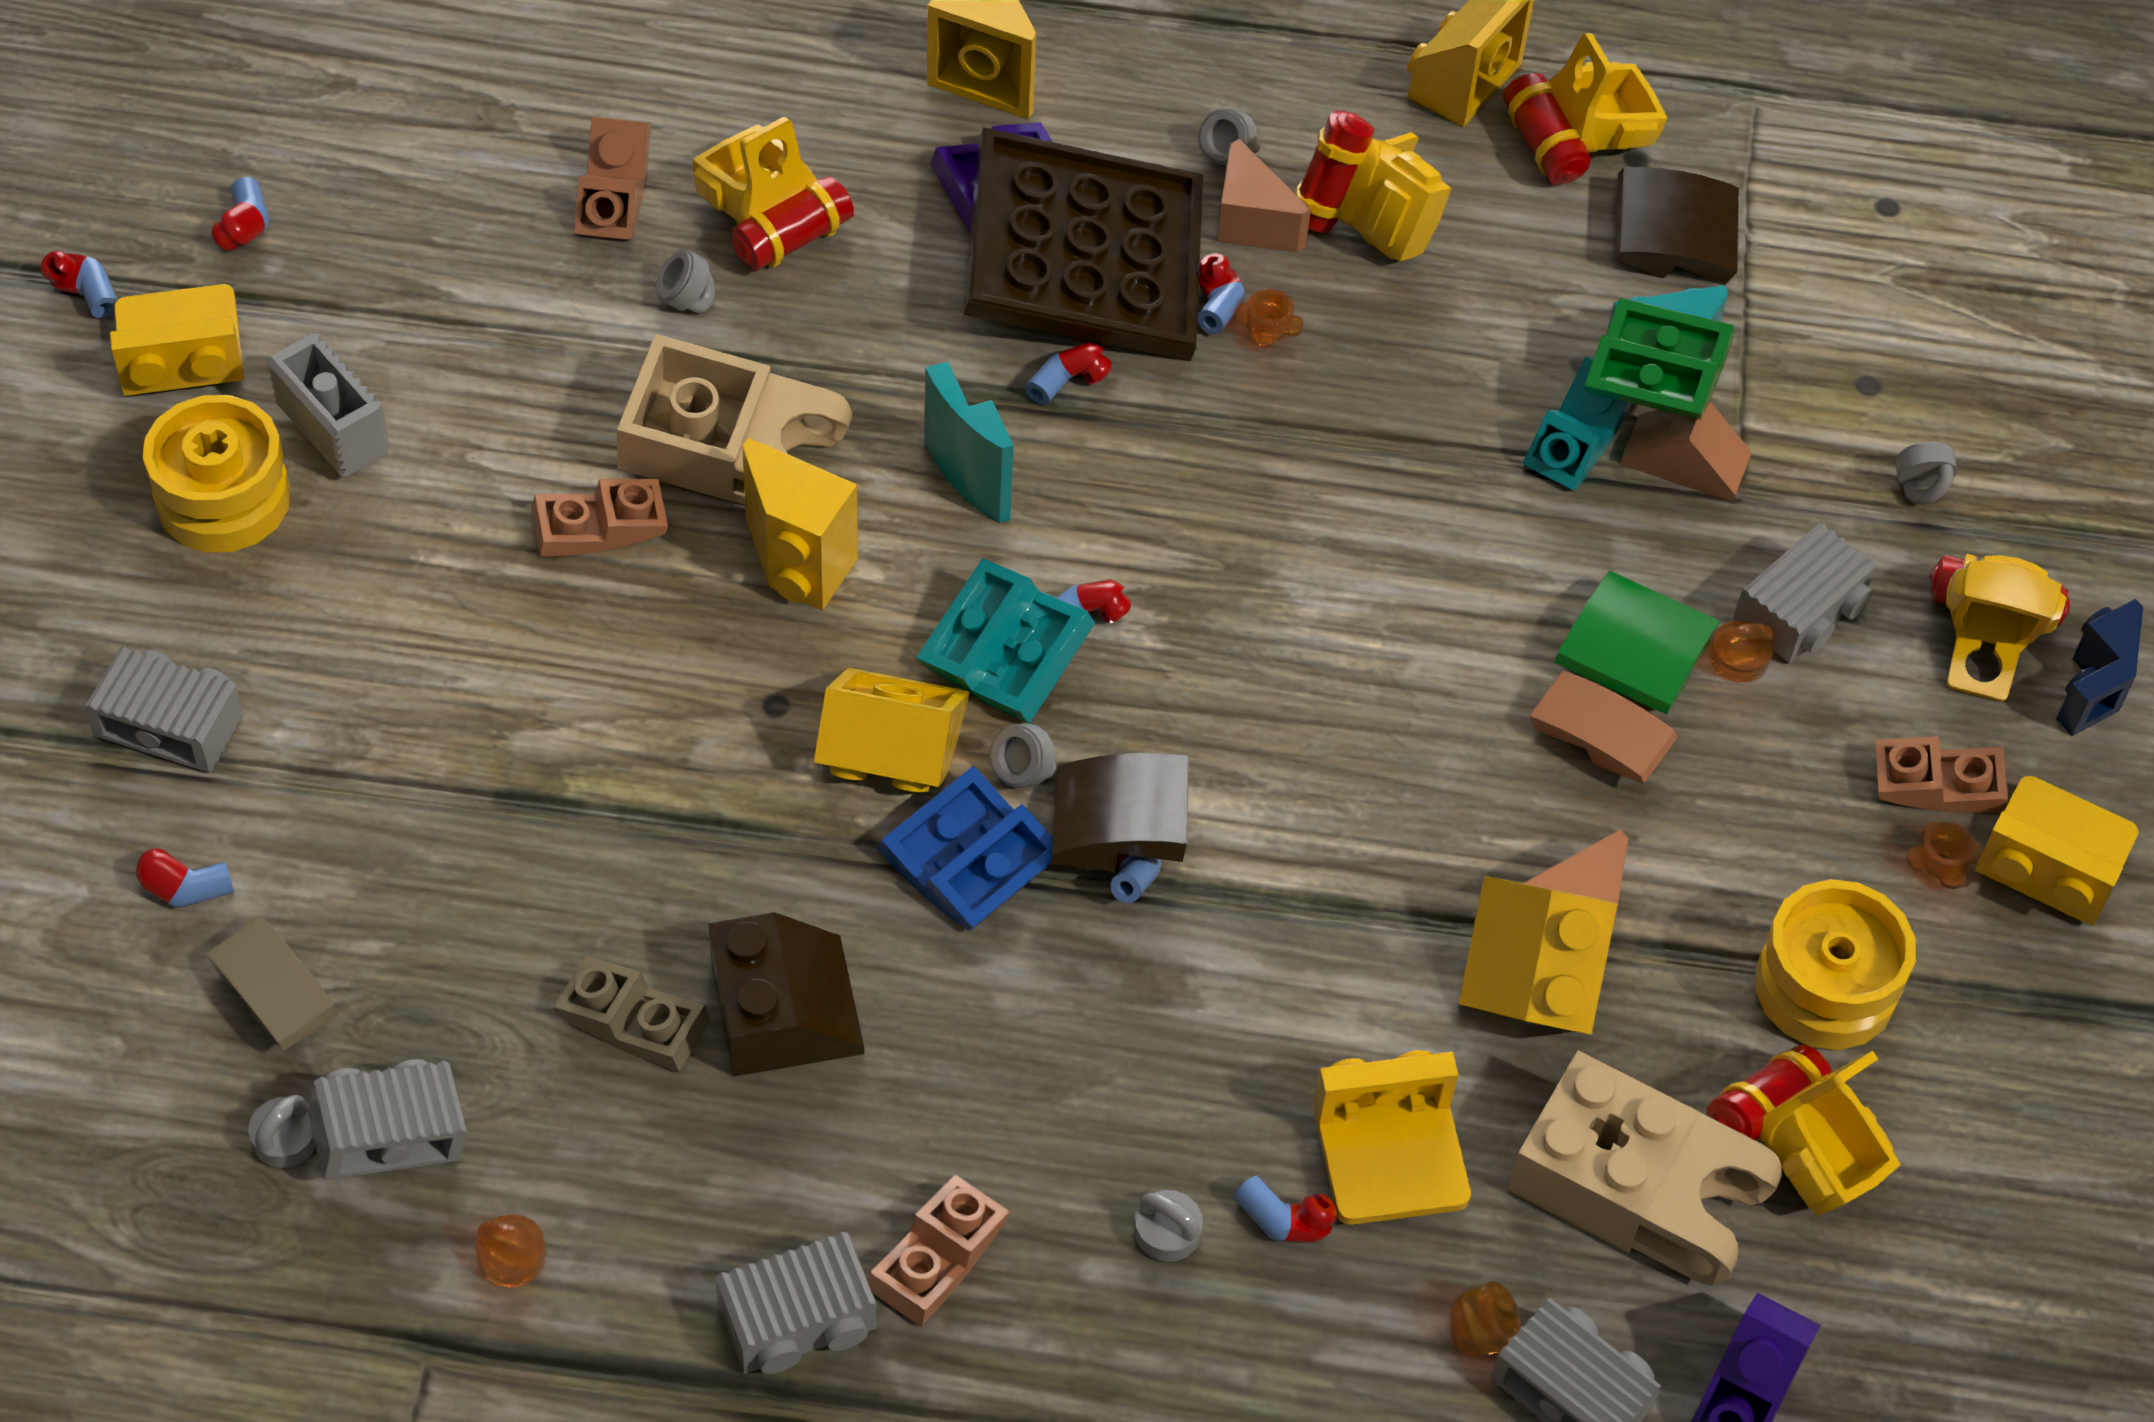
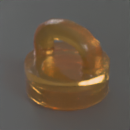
(1742, 650)
(510, 1250)
(1484, 1319)

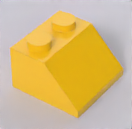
(983, 52)
(1469, 57)
(799, 523)
(889, 729)
(1538, 954)

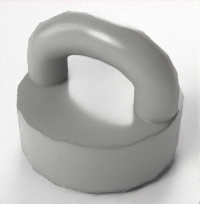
(1224, 128)
(684, 280)
(1926, 466)
(1022, 755)
(282, 1132)
(1168, 1225)

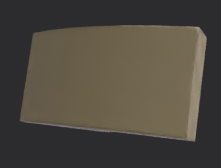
(272, 983)
(627, 1014)

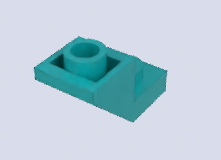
(1576, 434)

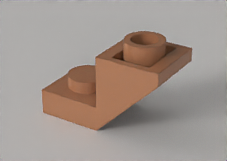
(615, 178)

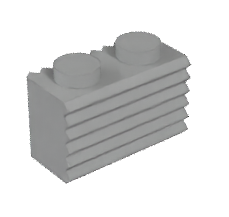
(329, 404)
(1808, 592)
(165, 708)
(386, 1119)
(796, 1304)
(1571, 1373)

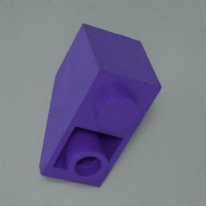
(1758, 1364)

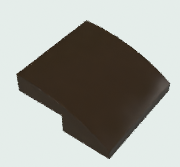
(1677, 221)
(1120, 807)

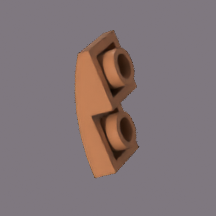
(612, 518)
(1608, 726)
(1951, 780)
(939, 1251)

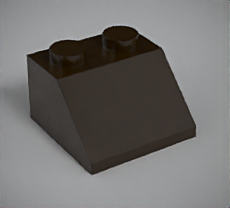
(782, 993)

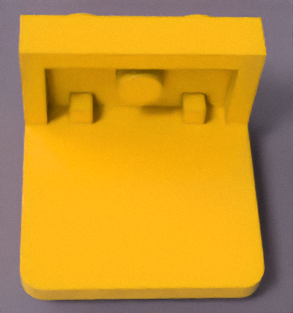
(177, 339)
(2058, 849)
(1391, 1137)

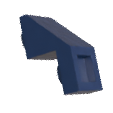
(2108, 666)

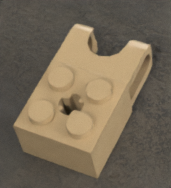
(702, 405)
(1638, 1167)

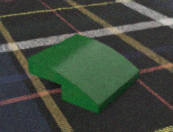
(1660, 358)
(1637, 642)

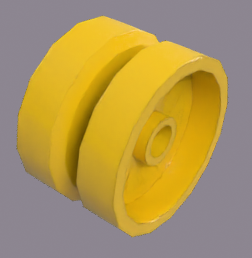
(217, 473)
(1835, 964)

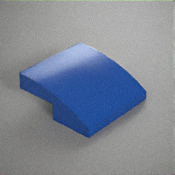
(968, 849)

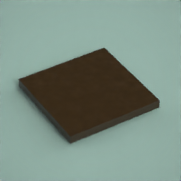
(1085, 244)

